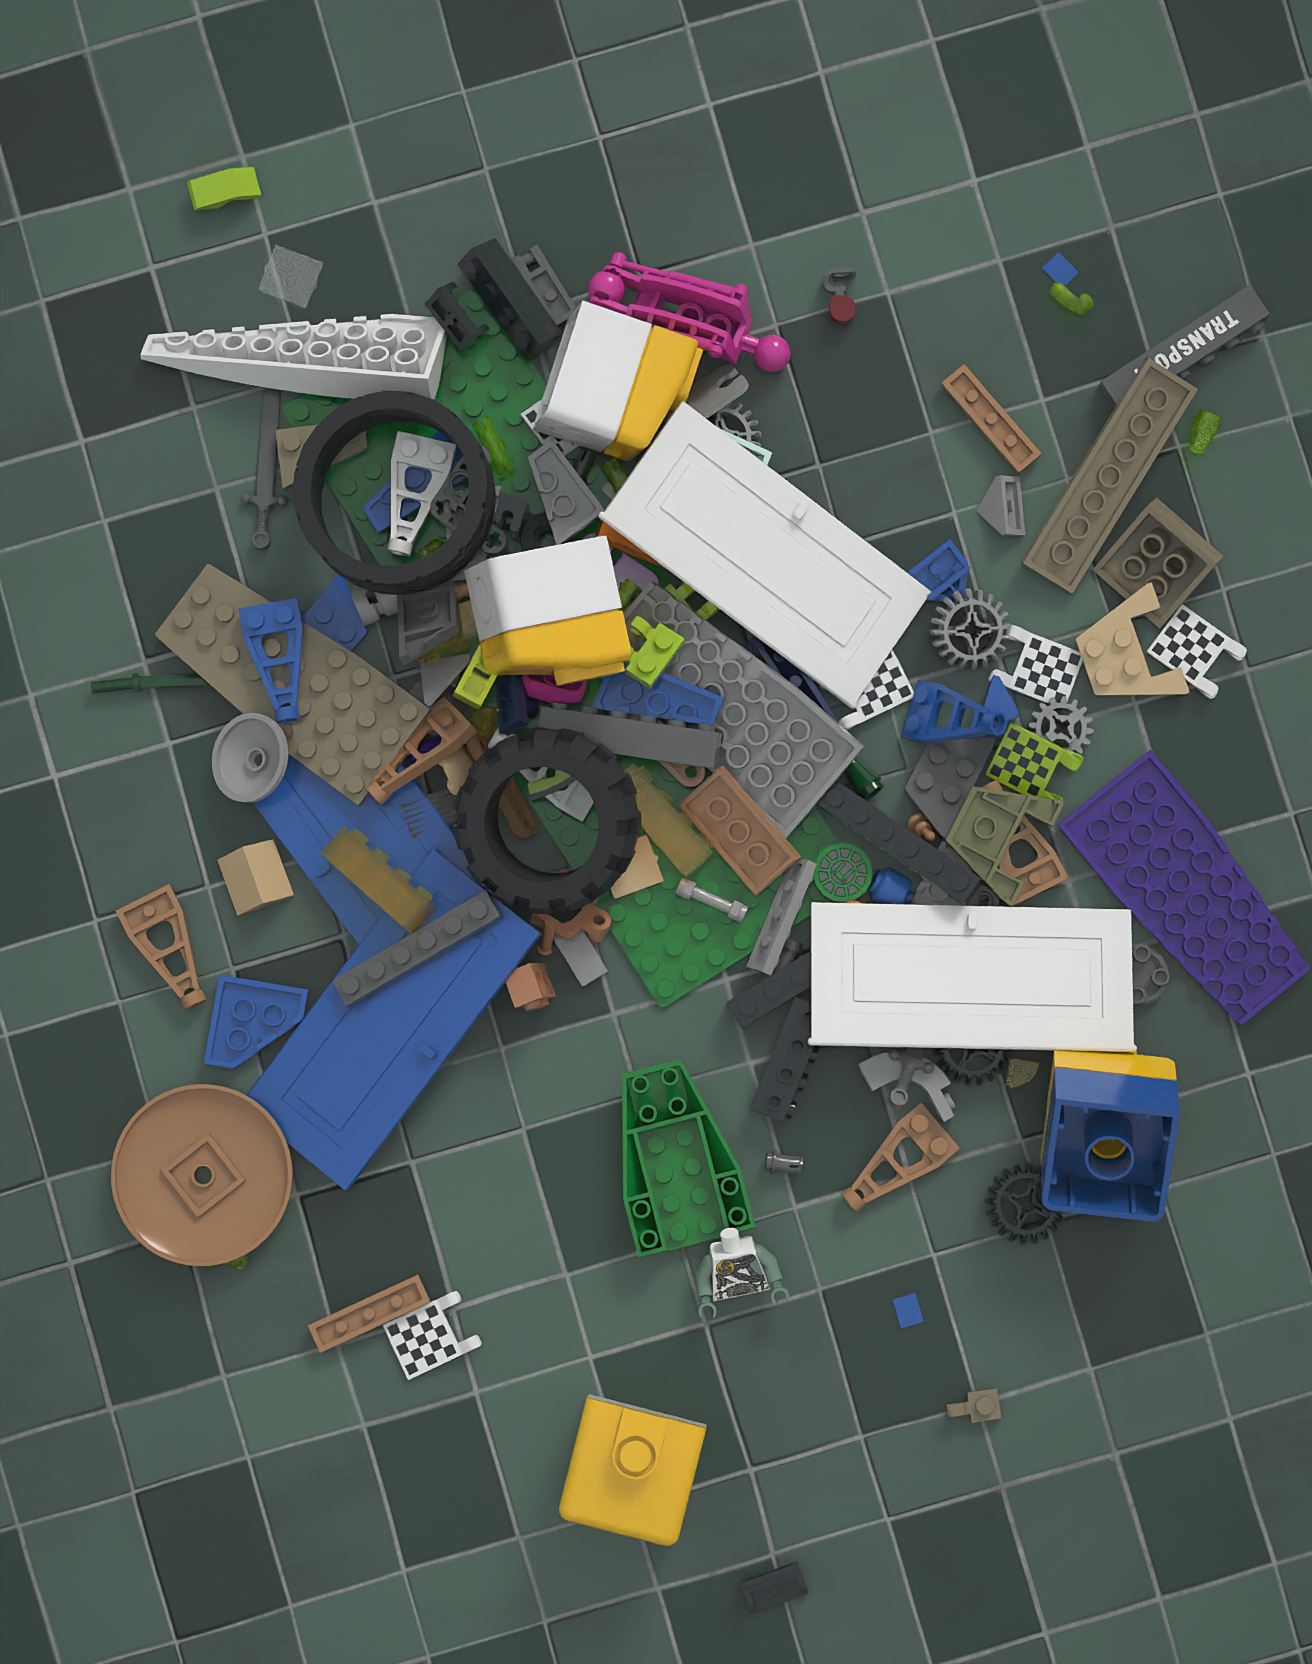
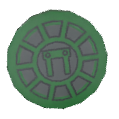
(842, 872)

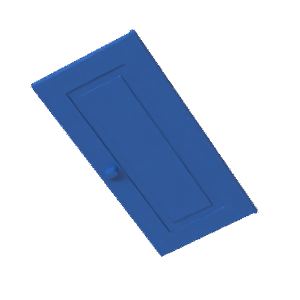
(311, 812)
(362, 1067)

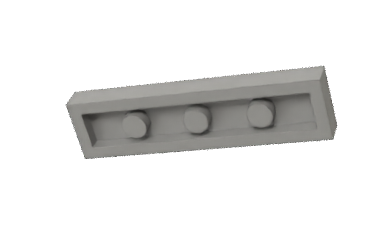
(781, 916)

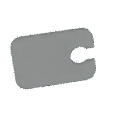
(707, 396)

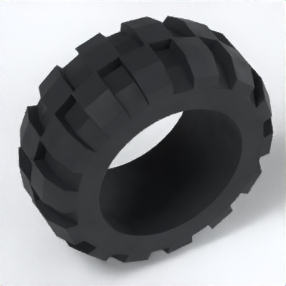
(498, 868)

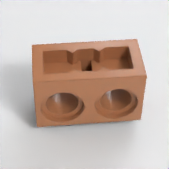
(530, 986)

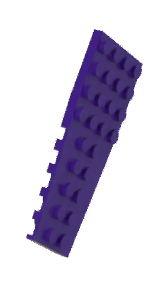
(1185, 887)

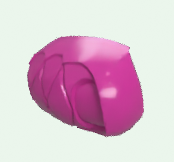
(545, 689)

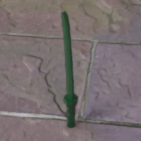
(139, 682)

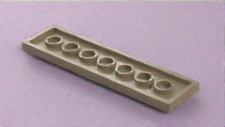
(1109, 475)

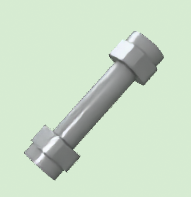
(735, 911)

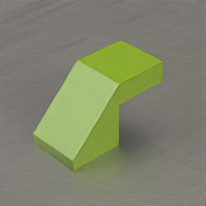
(222, 187)

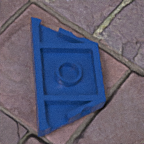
(337, 616)

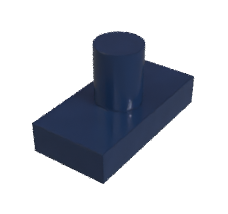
(513, 704)

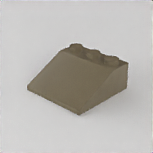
(1158, 551)

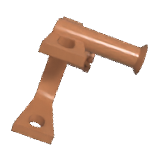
(590, 919)

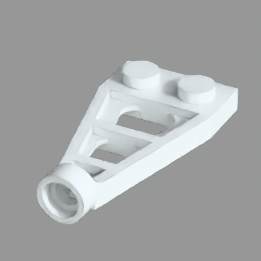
(423, 454)
(573, 800)

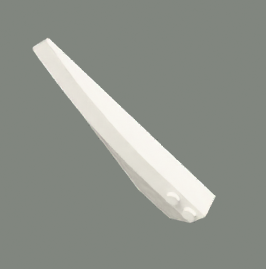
(315, 359)

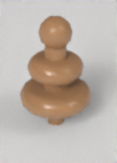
(920, 827)

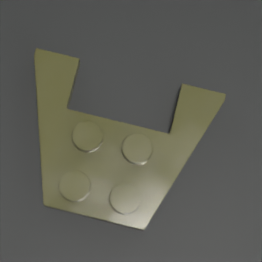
(986, 828)

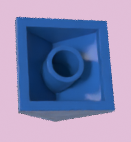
(998, 699)

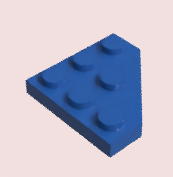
(249, 1018)

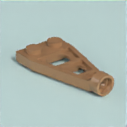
(452, 728)
(1040, 874)
(150, 911)
(926, 1134)

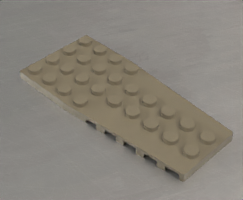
(347, 708)

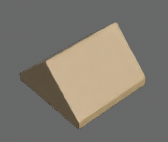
(255, 876)

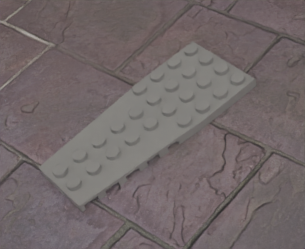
(773, 734)

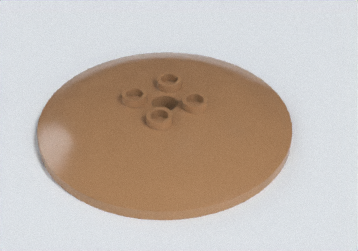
(158, 1165)

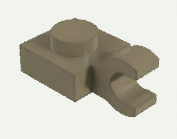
(980, 1406)

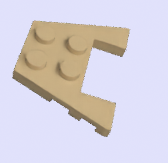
(1115, 656)

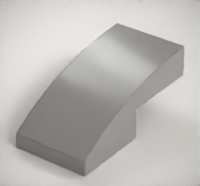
(581, 956)

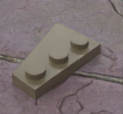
(290, 445)

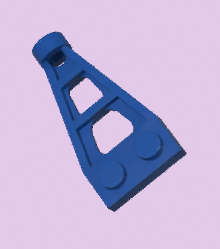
(274, 619)
(926, 709)

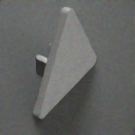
(440, 675)

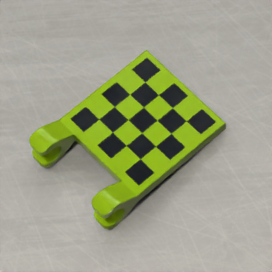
(1028, 762)

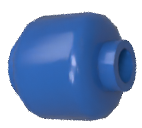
(890, 887)

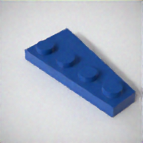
(416, 480)
(666, 699)

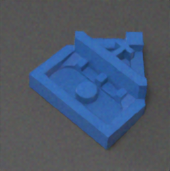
(942, 572)

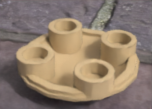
(456, 768)

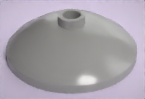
(239, 756)

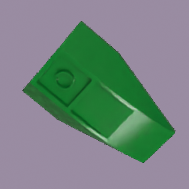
(676, 1164)

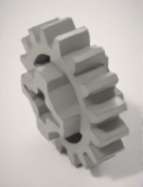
(1052, 717)

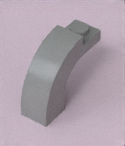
(882, 1070)

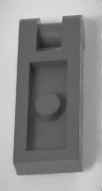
(545, 285)

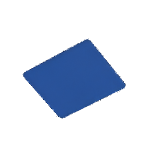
(1060, 269)
(908, 1310)

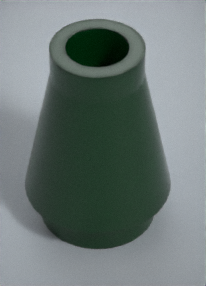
(863, 779)

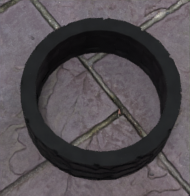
(344, 425)

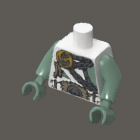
(736, 1269)

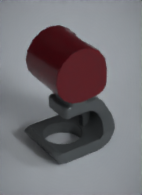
(841, 307)

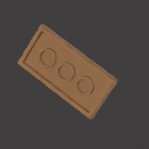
(739, 830)

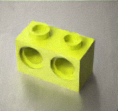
(474, 682)

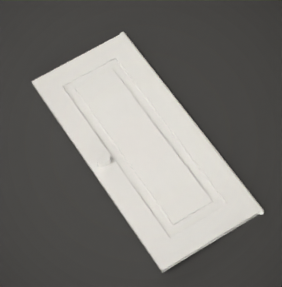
(765, 554)
(971, 977)

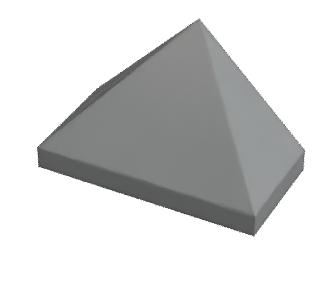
(1004, 506)

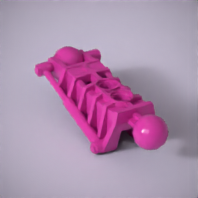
(717, 311)

